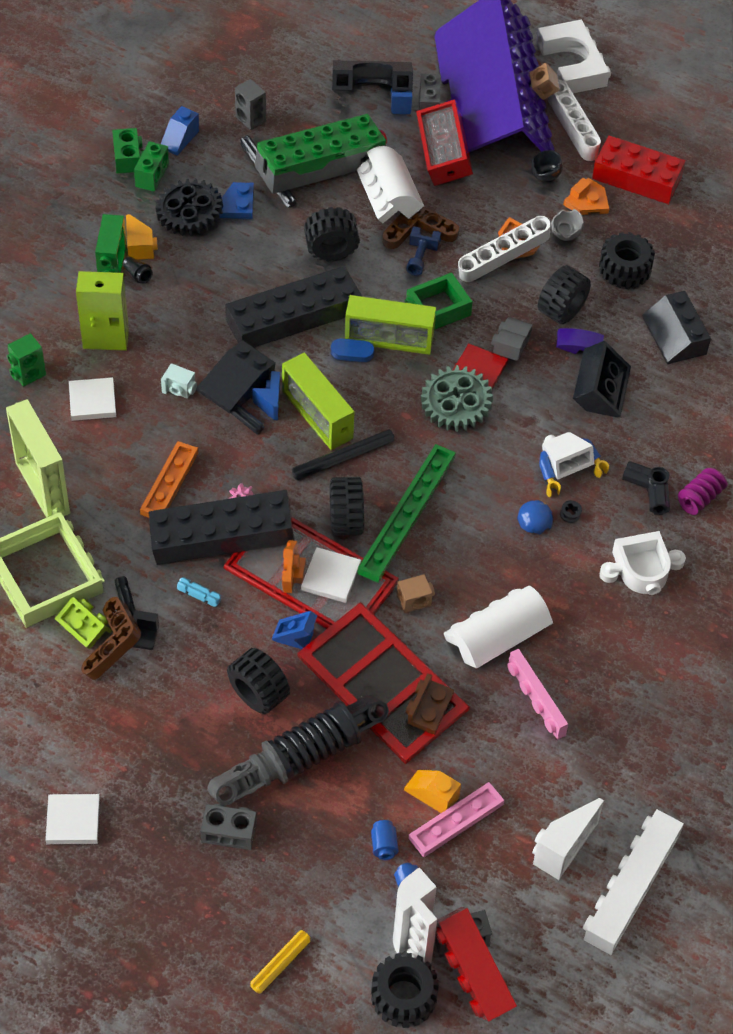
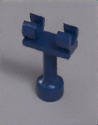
(416, 265)

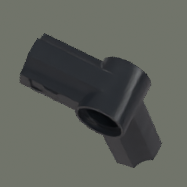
(655, 482)

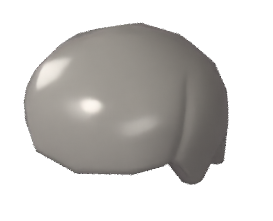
(567, 224)

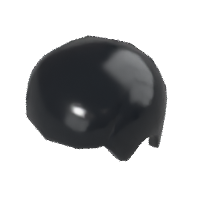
(547, 165)

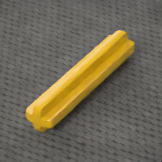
(280, 961)

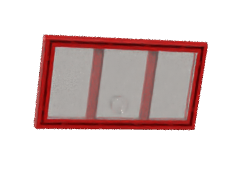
(264, 571)

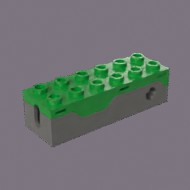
(317, 153)

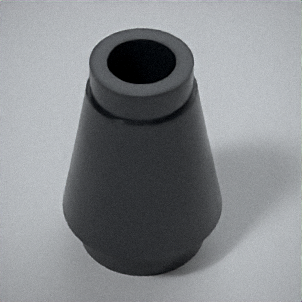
(138, 270)

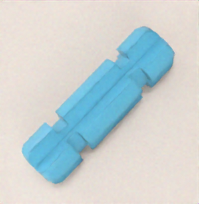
(199, 592)

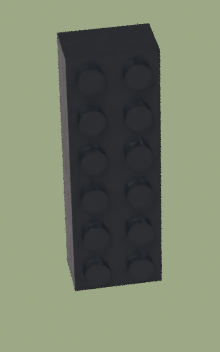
(291, 307)
(221, 527)

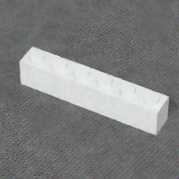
(633, 881)

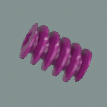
(702, 490)

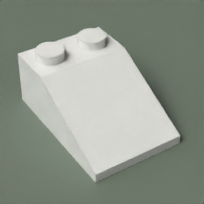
(564, 838)

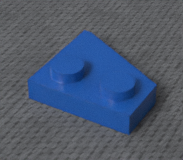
(238, 201)

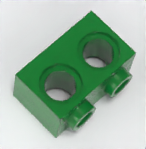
(126, 149)
(151, 166)
(26, 360)

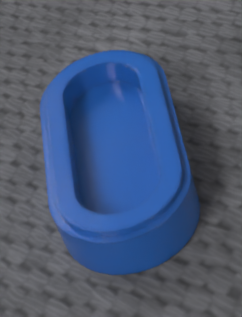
(352, 350)

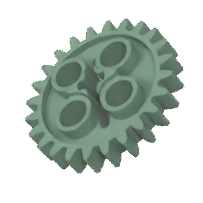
(456, 398)

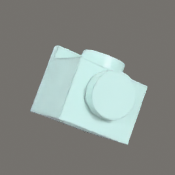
(178, 381)

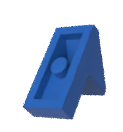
(401, 102)
(268, 398)
(295, 630)

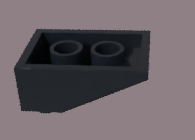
(235, 376)

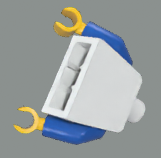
(566, 456)

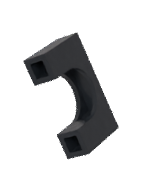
(395, 74)

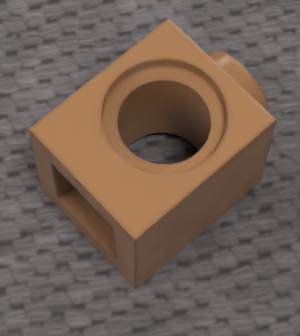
(544, 81)
(415, 593)

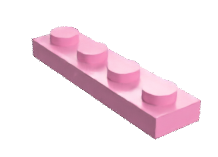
(540, 698)
(456, 819)

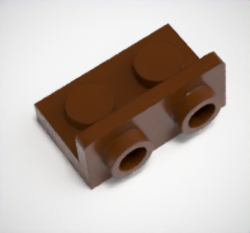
(429, 705)

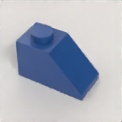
(181, 130)

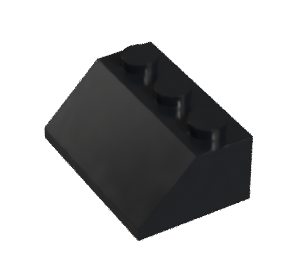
(677, 328)
(602, 380)

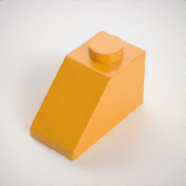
(140, 239)
(434, 789)

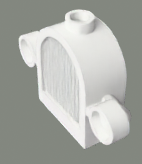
(642, 563)

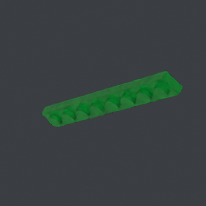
(406, 513)

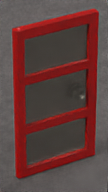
(366, 658)

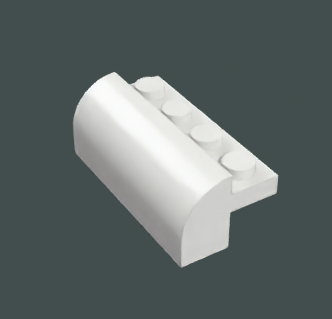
(389, 184)
(500, 626)
(414, 916)

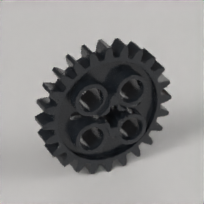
(189, 207)

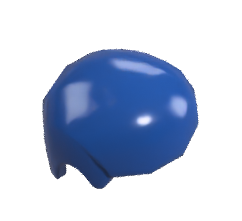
(535, 517)

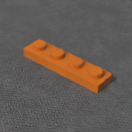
(170, 478)

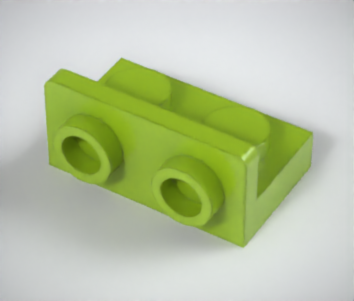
(83, 622)

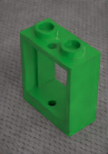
(111, 244)
(461, 301)

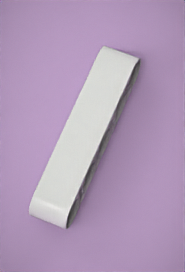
(575, 122)
(500, 257)

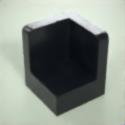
(148, 625)

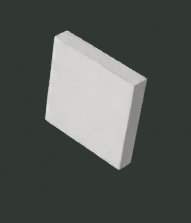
(92, 399)
(331, 575)
(72, 819)

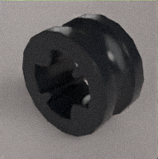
(575, 507)

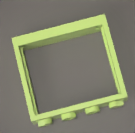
(43, 464)
(33, 534)

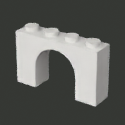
(575, 38)

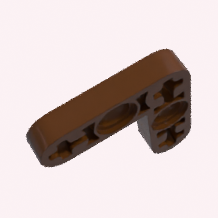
(420, 220)
(121, 640)

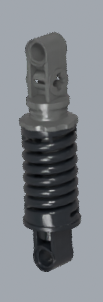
(299, 748)

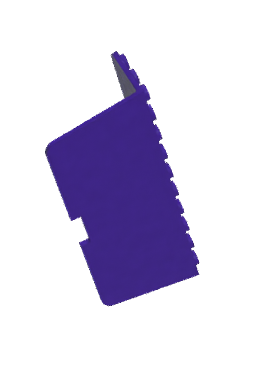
(488, 65)

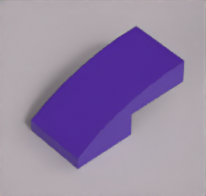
(576, 339)

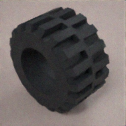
(331, 234)
(614, 259)
(564, 294)
(346, 506)
(258, 680)
(404, 1010)

